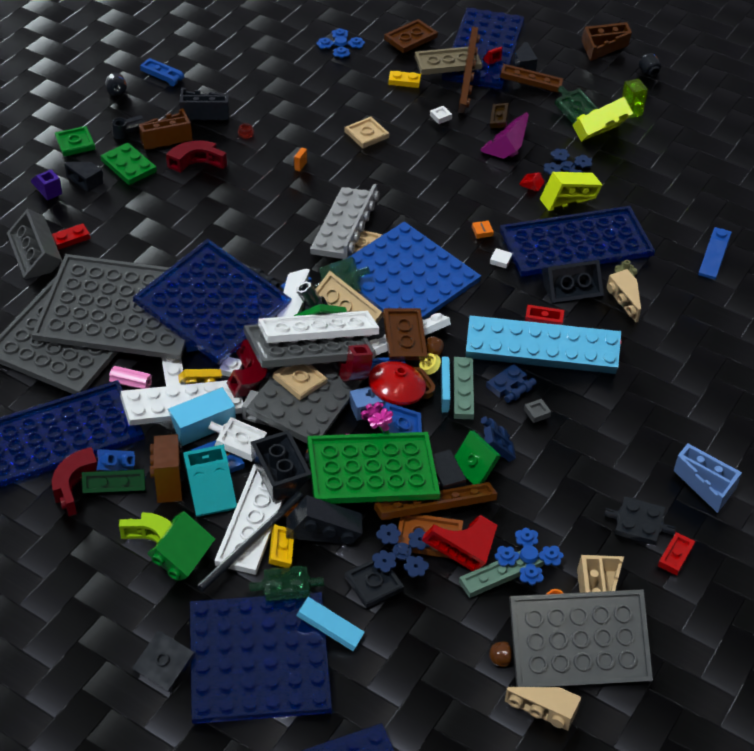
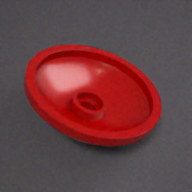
(397, 383)

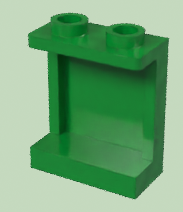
(181, 547)

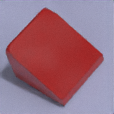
(493, 56)
(532, 181)

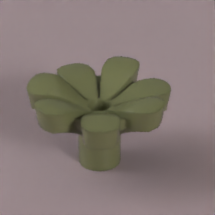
(626, 265)

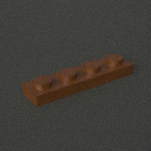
(531, 78)

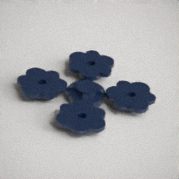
(566, 166)
(401, 551)

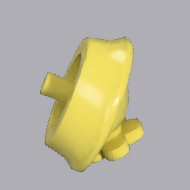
(430, 364)

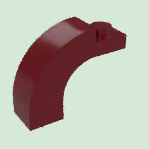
(193, 152)
(357, 364)
(249, 378)
(69, 474)

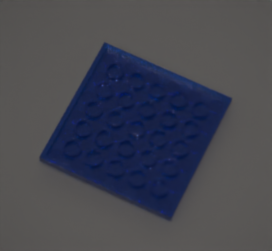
(210, 300)
(256, 660)

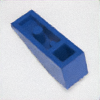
(715, 253)

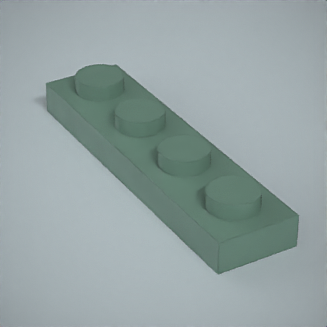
(463, 388)
(492, 576)

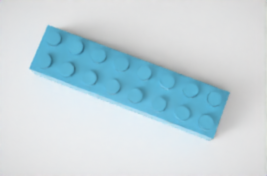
(543, 344)

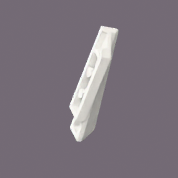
(293, 281)

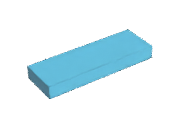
(445, 384)
(330, 623)

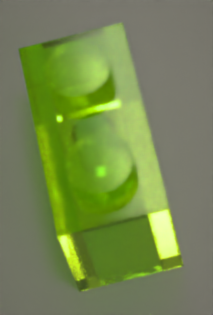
(635, 95)

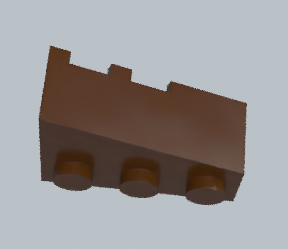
(605, 39)
(166, 131)
(166, 468)

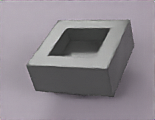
(537, 410)

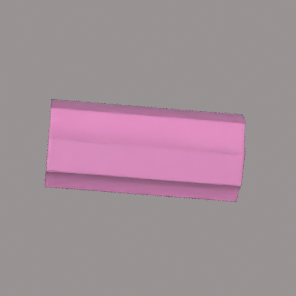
(130, 378)

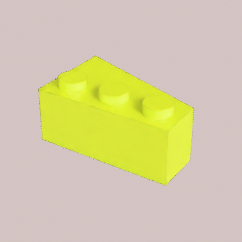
(602, 119)
(569, 188)

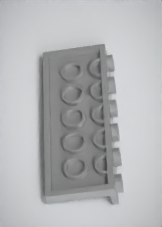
(345, 222)

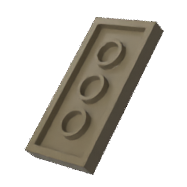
(444, 60)

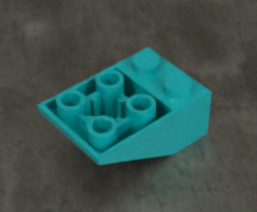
(210, 480)

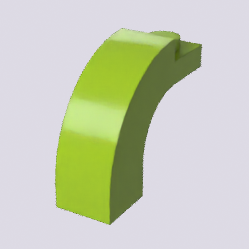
(148, 527)

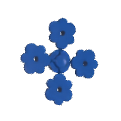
(340, 40)
(529, 554)

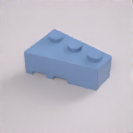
(707, 476)

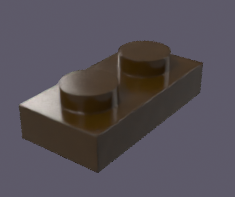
(499, 115)

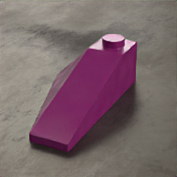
(509, 140)

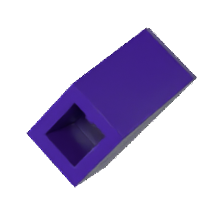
(48, 184)

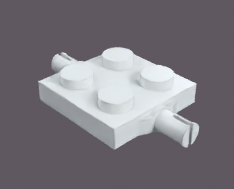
(237, 437)

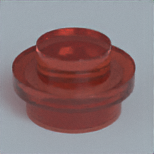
(245, 130)

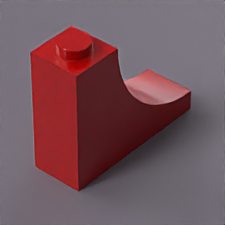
(466, 546)

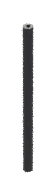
(223, 566)

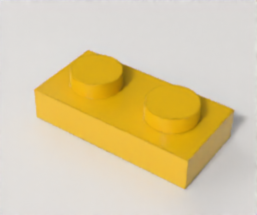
(404, 79)
(193, 376)
(280, 547)

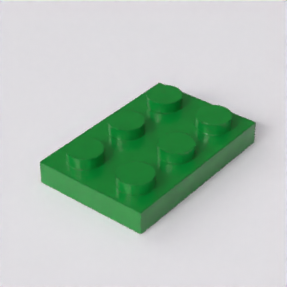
(128, 163)

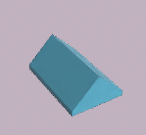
(194, 416)

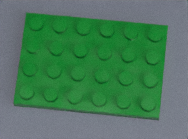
(372, 467)

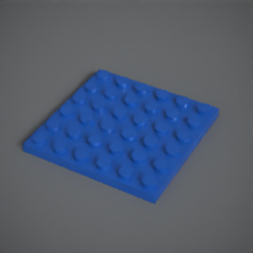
(411, 272)

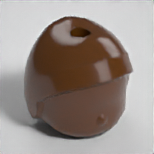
(434, 345)
(501, 654)

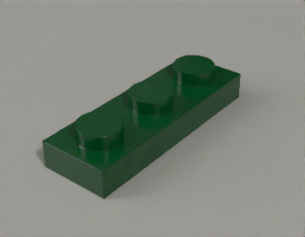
(113, 481)

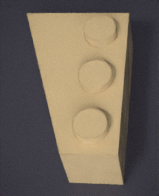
(598, 573)

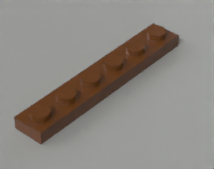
(468, 74)
(448, 499)

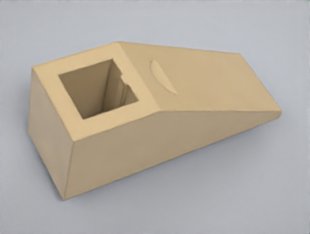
(625, 290)
(547, 703)

